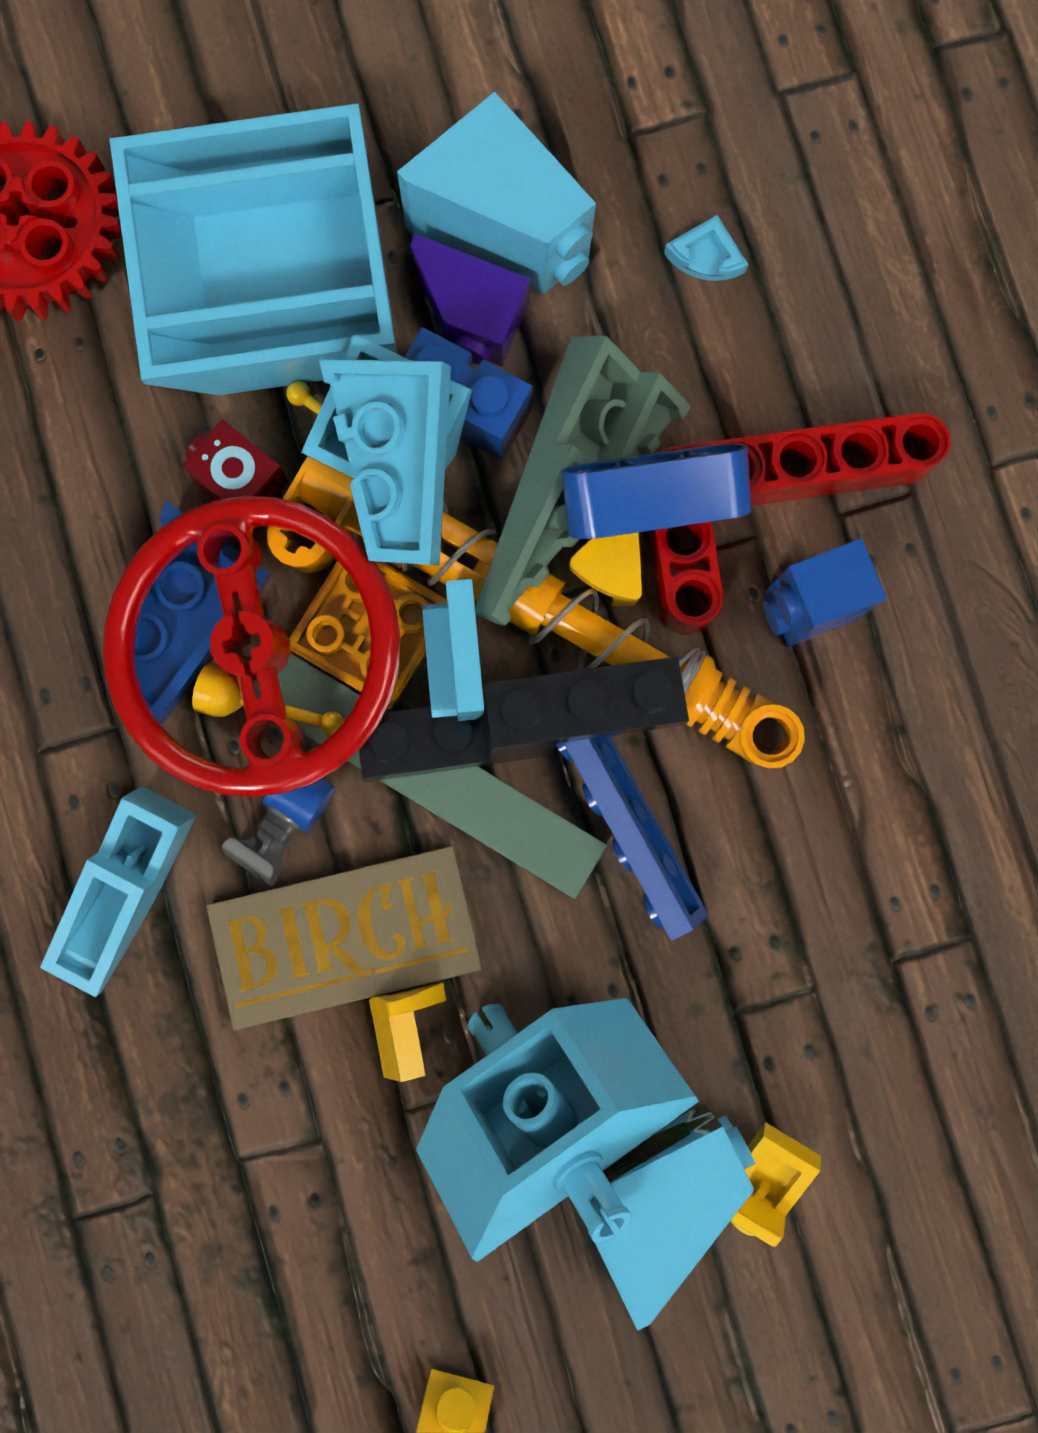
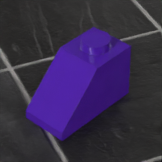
(471, 298)

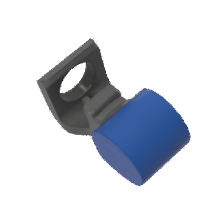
(286, 813)

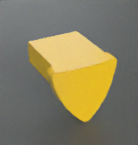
(611, 567)
(397, 1029)

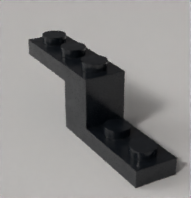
(528, 719)

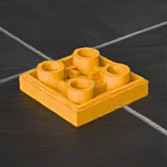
(337, 632)

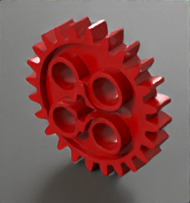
(31, 224)

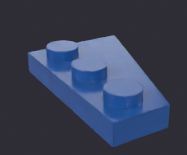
(178, 624)

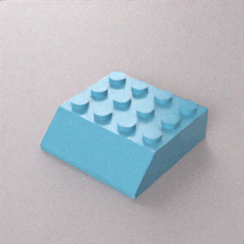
(251, 249)

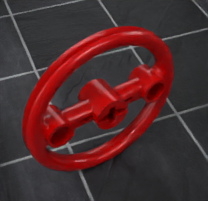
(257, 676)

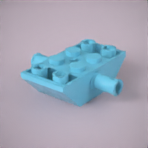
(548, 1119)

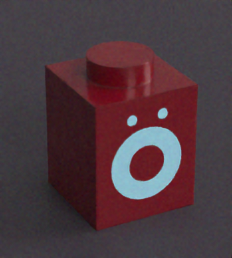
(231, 465)

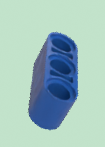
(657, 491)

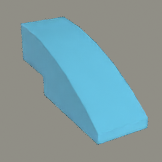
(117, 889)

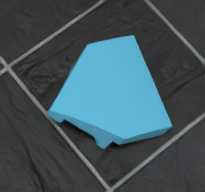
(454, 654)

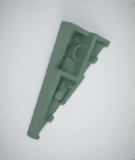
(594, 414)

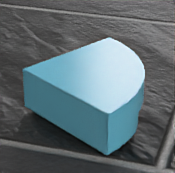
(707, 252)

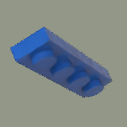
(637, 834)

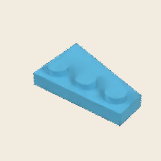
(396, 448)

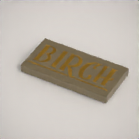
(343, 938)

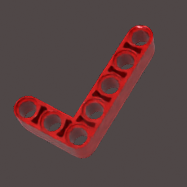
(826, 475)

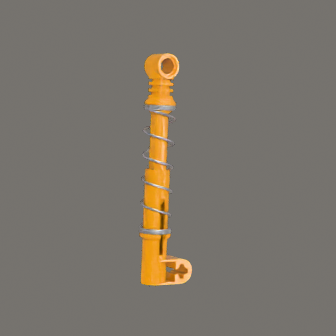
(707, 698)

